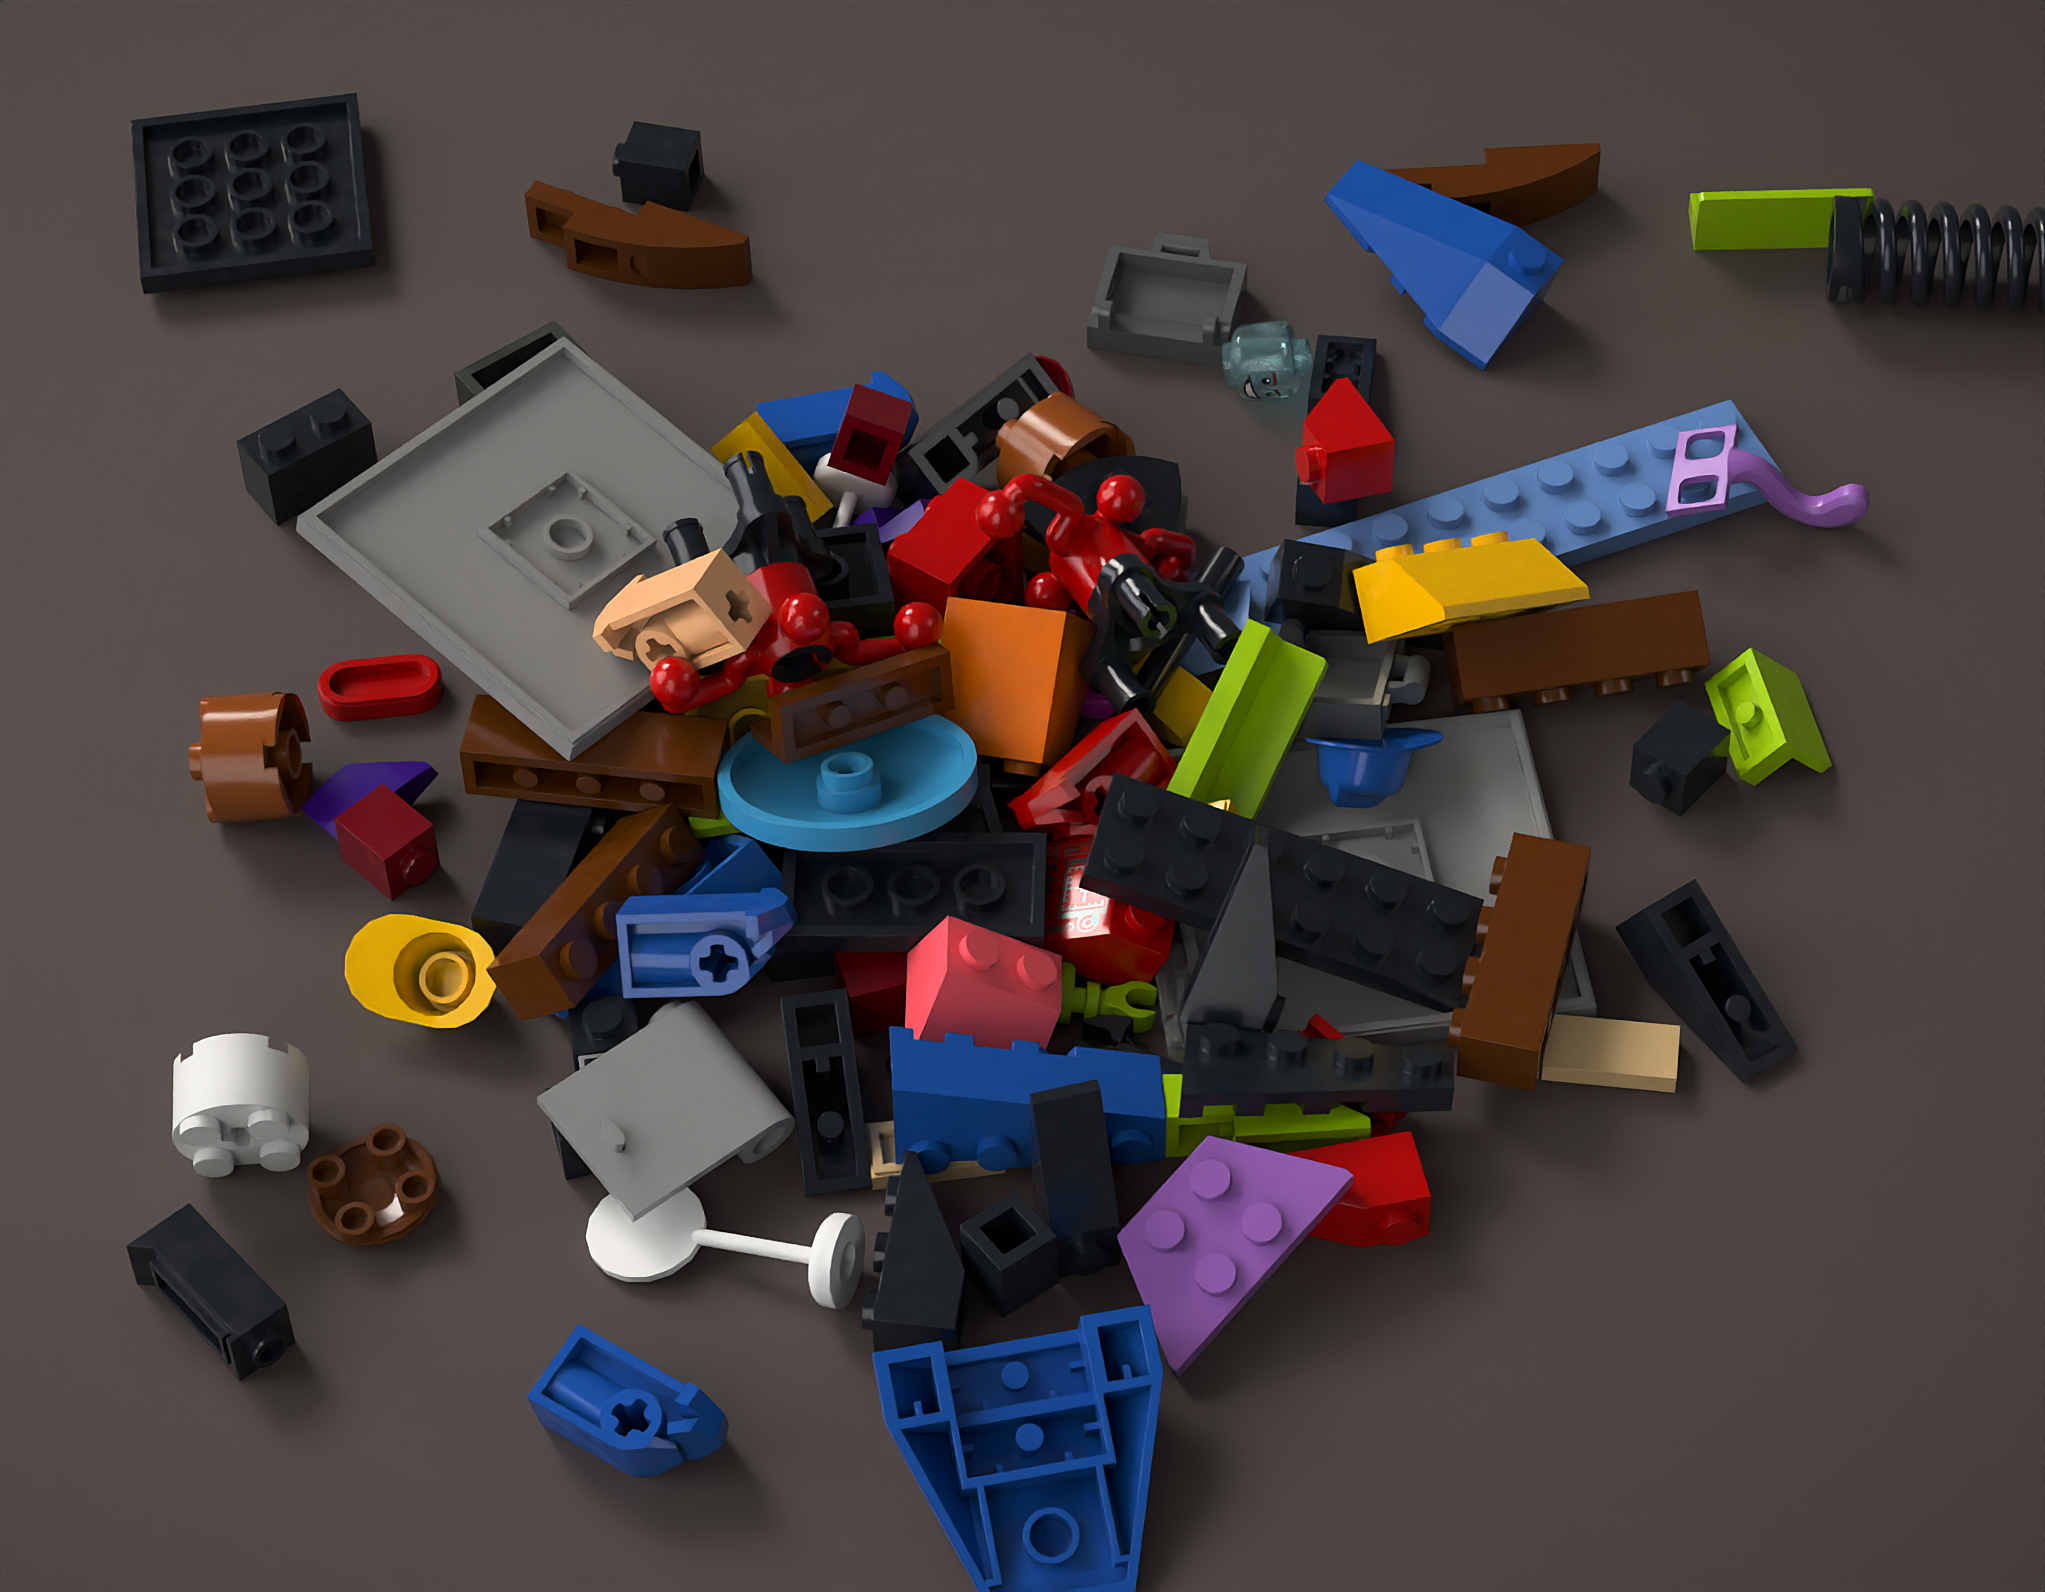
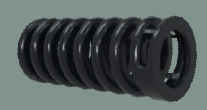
(1854, 243)

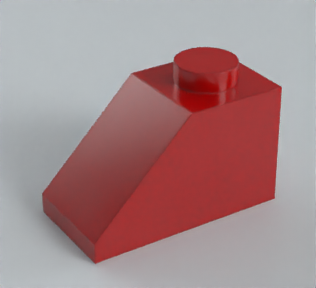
(1345, 447)

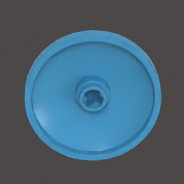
(853, 794)

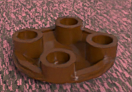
(373, 1187)

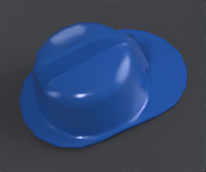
(1367, 770)

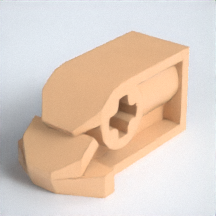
(691, 611)

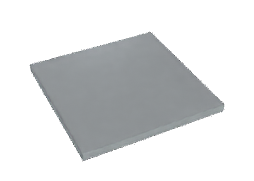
(521, 527)
(1441, 826)

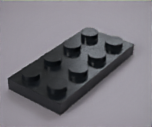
(903, 890)

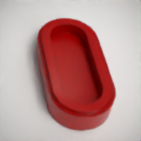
(380, 687)

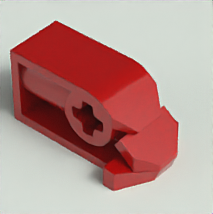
(1073, 791)

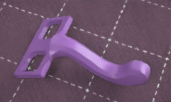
(1733, 466)

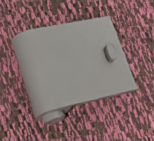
(673, 1102)

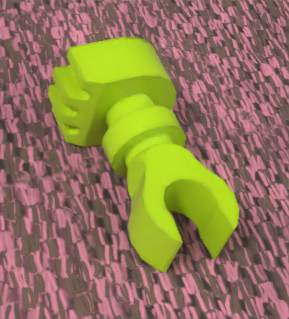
(1111, 1001)

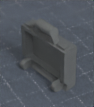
(1167, 301)
(1359, 682)

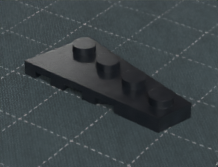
(1315, 1073)

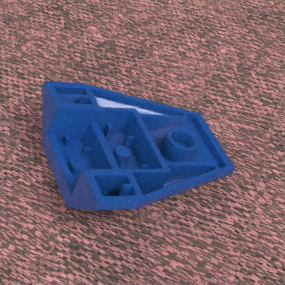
(1034, 1449)

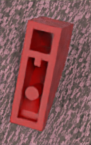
(1388, 1196)

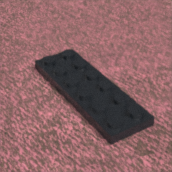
(1328, 903)

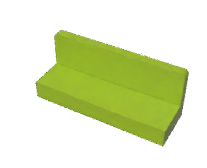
(1765, 218)
(1249, 721)

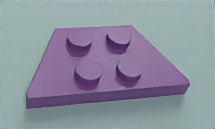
(1221, 1235)

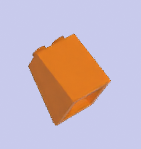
(1016, 680)

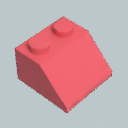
(981, 987)

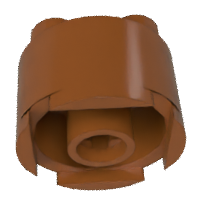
(1055, 439)
(252, 756)

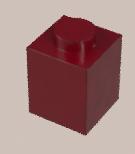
(870, 434)
(387, 842)
(874, 988)

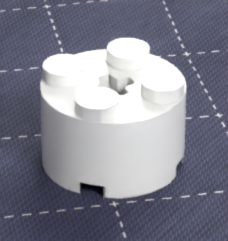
(240, 1104)

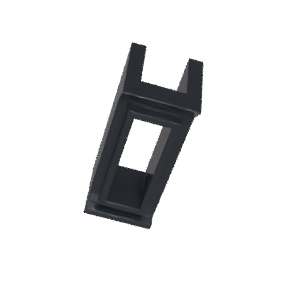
(213, 1290)

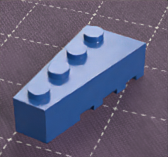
(975, 1100)

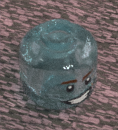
(1266, 360)

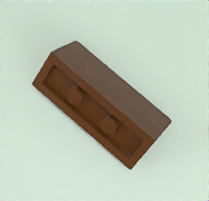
(857, 704)

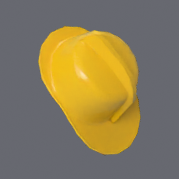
(420, 971)

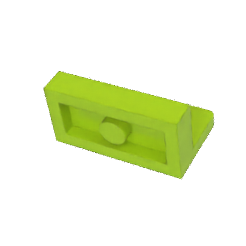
(1766, 717)

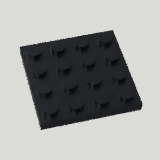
(251, 193)

